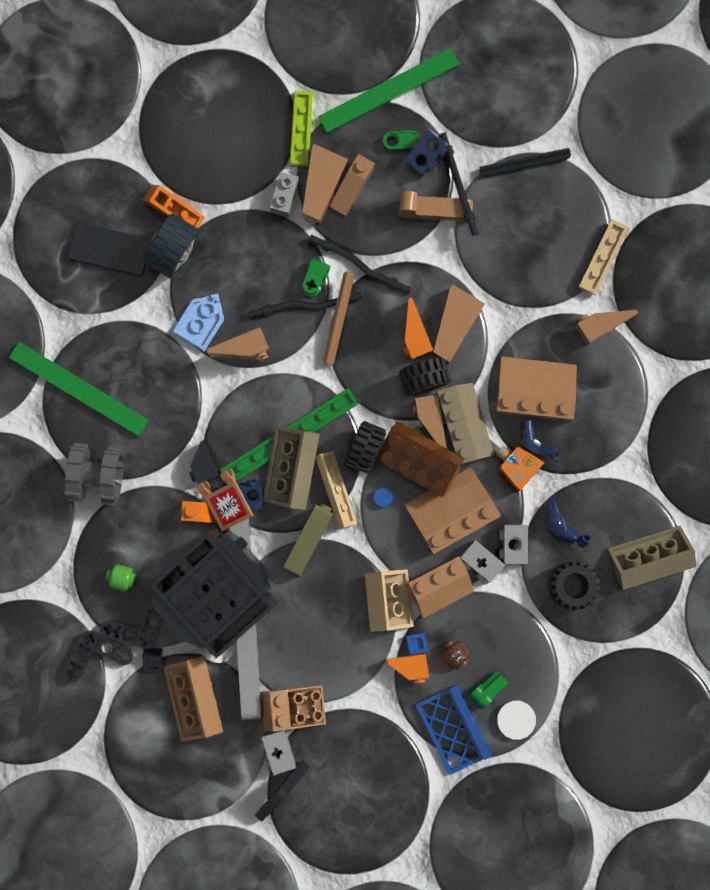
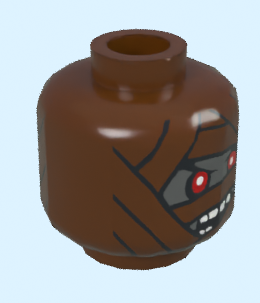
(455, 654)

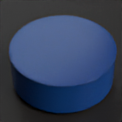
(383, 497)

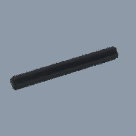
(525, 162)

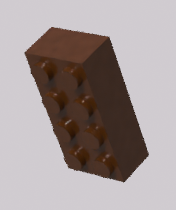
(420, 459)

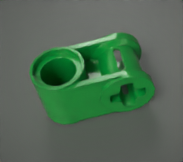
(316, 275)

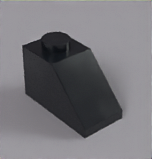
(203, 465)

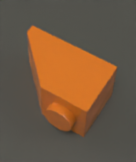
(197, 512)
(412, 667)

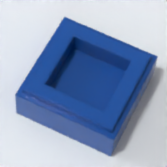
(416, 643)

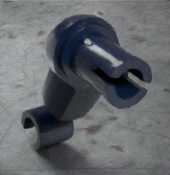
(534, 446)
(559, 528)

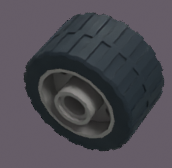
(171, 245)

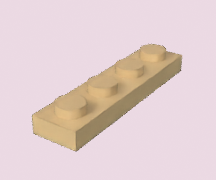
(603, 257)
(336, 490)

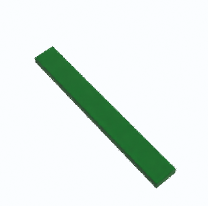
(388, 91)
(79, 389)
(310, 422)

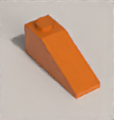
(167, 204)
(416, 338)

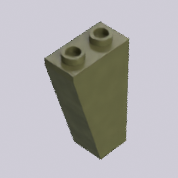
(309, 539)

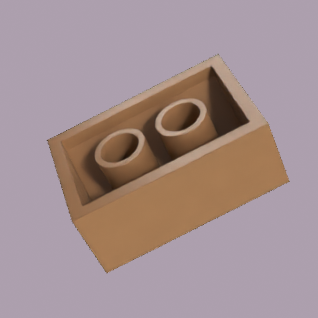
(440, 587)

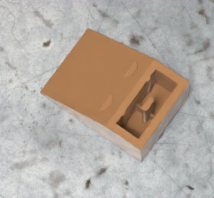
(292, 708)

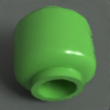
(121, 578)

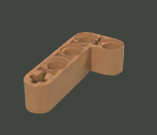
(430, 207)

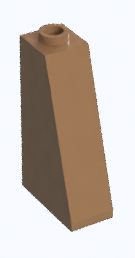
(322, 181)
(457, 319)

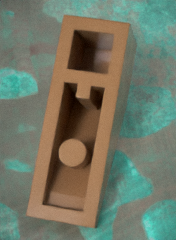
(352, 185)
(599, 324)
(430, 417)

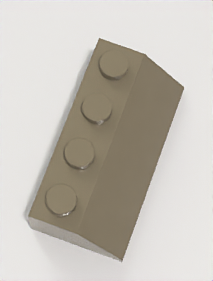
(465, 422)
(291, 467)
(652, 557)

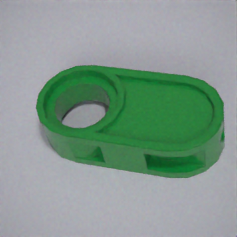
(405, 140)

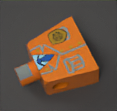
(518, 466)

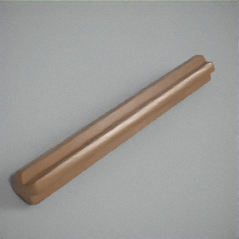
(338, 318)

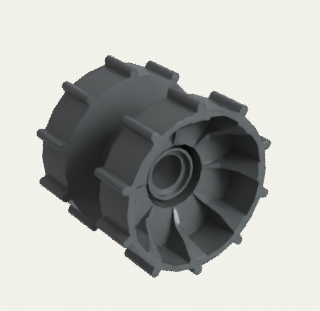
(84, 473)

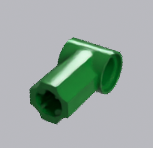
(485, 692)

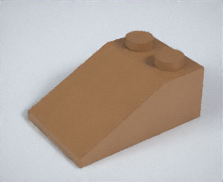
(245, 347)

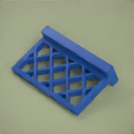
(469, 722)

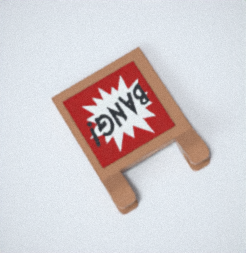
(226, 503)

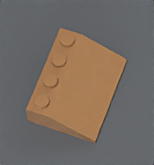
(536, 389)
(455, 515)

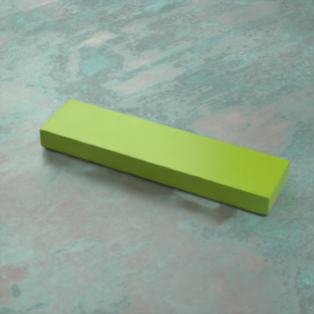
(301, 128)

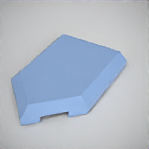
(200, 321)

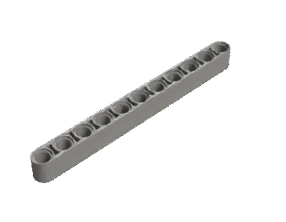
(248, 654)

